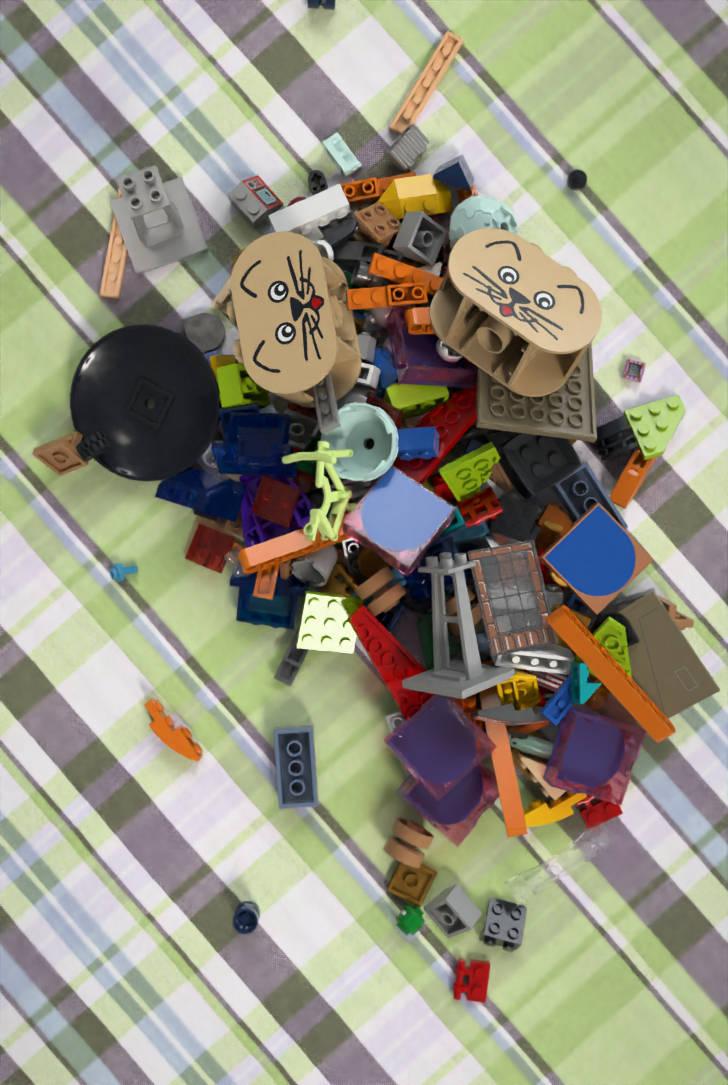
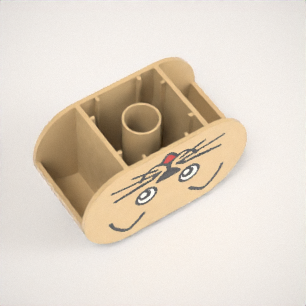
(514, 311)
(293, 318)

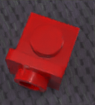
(441, 487)

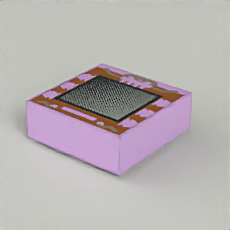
(634, 370)

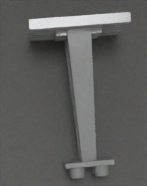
(156, 220)
(454, 677)

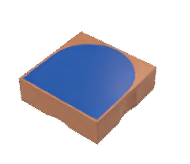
(596, 558)

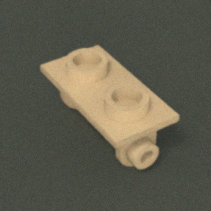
(223, 297)

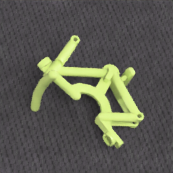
(340, 497)

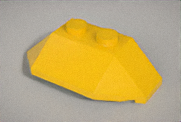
(416, 194)
(519, 690)

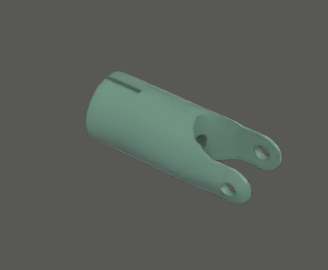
(531, 744)

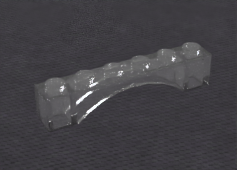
(536, 879)

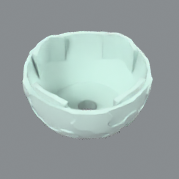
(480, 213)
(358, 425)

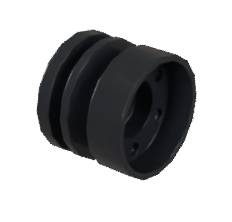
(613, 439)

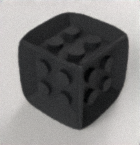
(537, 462)

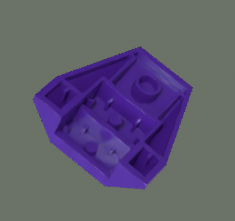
(257, 529)

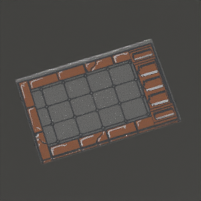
(512, 598)

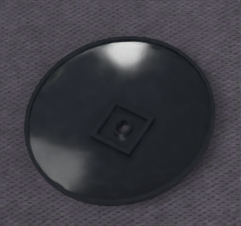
(113, 391)

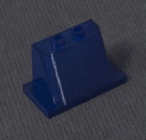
(255, 445)
(204, 493)
(275, 612)

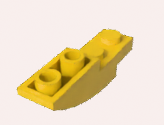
(541, 814)

